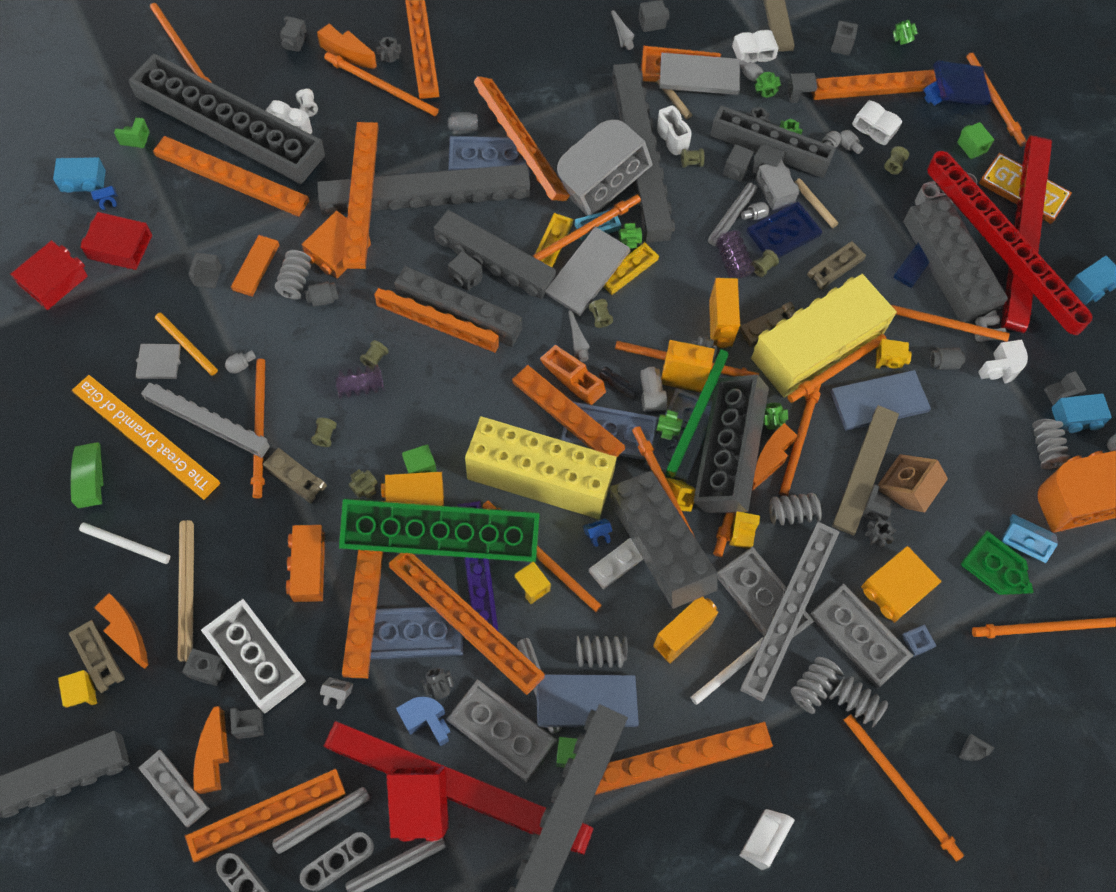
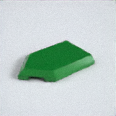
(998, 566)

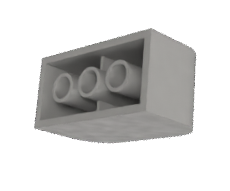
(603, 165)

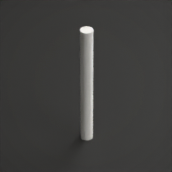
(124, 543)
(726, 673)

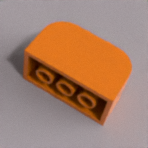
(1080, 492)

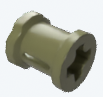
(693, 157)
(898, 157)
(765, 262)
(600, 313)
(374, 354)
(323, 432)

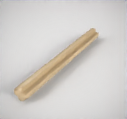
(185, 593)

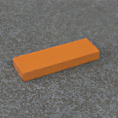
(255, 265)

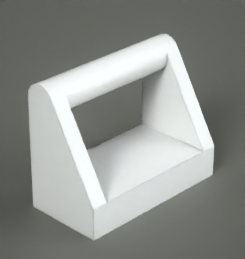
(766, 838)

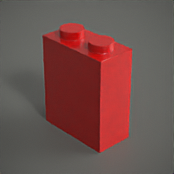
(116, 240)
(50, 274)
(417, 802)

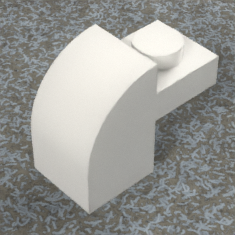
(1008, 362)

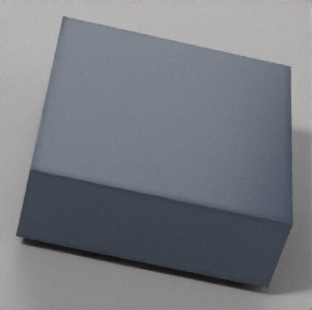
(918, 640)

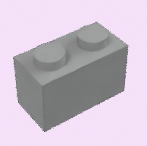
(777, 185)

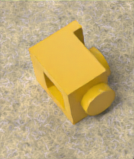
(892, 354)

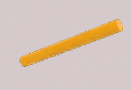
(186, 344)

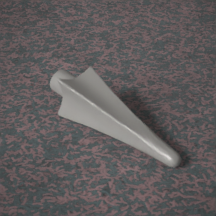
(624, 33)
(579, 342)

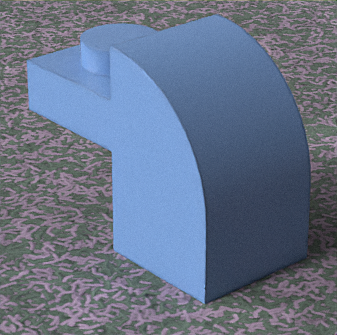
(422, 712)

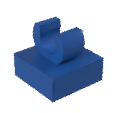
(933, 94)
(103, 195)
(596, 529)

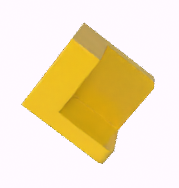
(683, 493)
(744, 530)
(533, 582)
(77, 689)

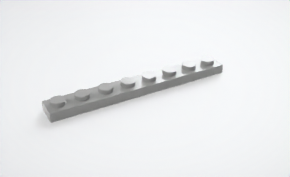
(789, 612)

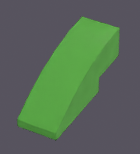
(86, 475)

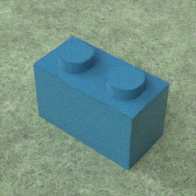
(79, 174)
(1094, 281)
(1082, 412)

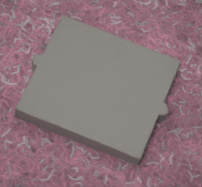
(158, 361)

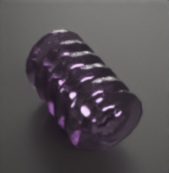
(735, 255)
(359, 381)

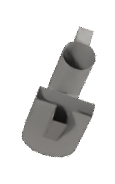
(989, 319)

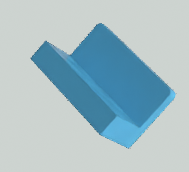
(1030, 538)

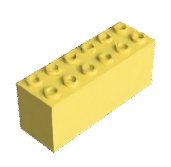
(822, 334)
(539, 467)

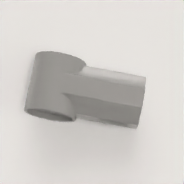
(653, 395)

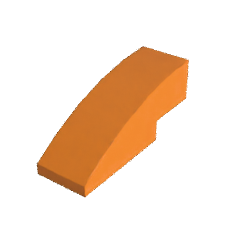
(346, 46)
(573, 375)
(773, 454)
(123, 629)
(210, 753)

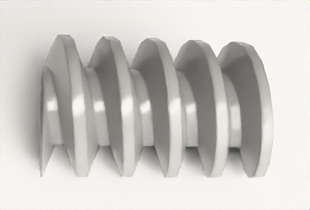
(293, 274)
(1049, 443)
(795, 507)
(601, 651)
(814, 682)
(859, 700)

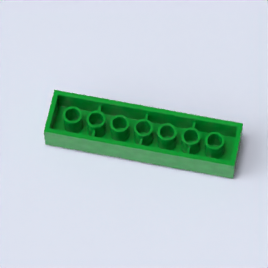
(439, 530)

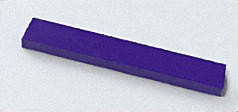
(480, 583)

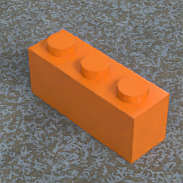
(306, 563)

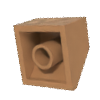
(913, 482)

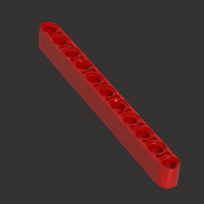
(1028, 222)
(1009, 243)
(460, 787)

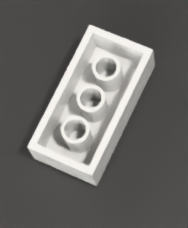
(253, 656)

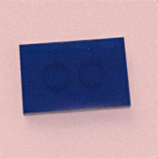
(962, 83)
(785, 230)

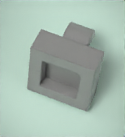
(336, 689)

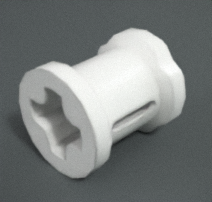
(305, 98)

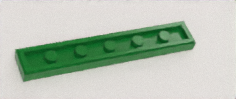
(696, 414)

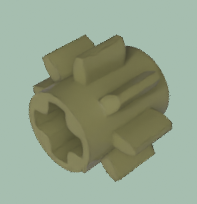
(363, 483)

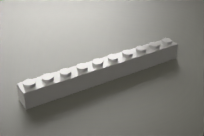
(204, 419)

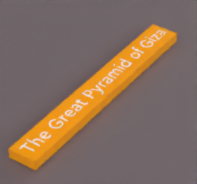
(146, 437)

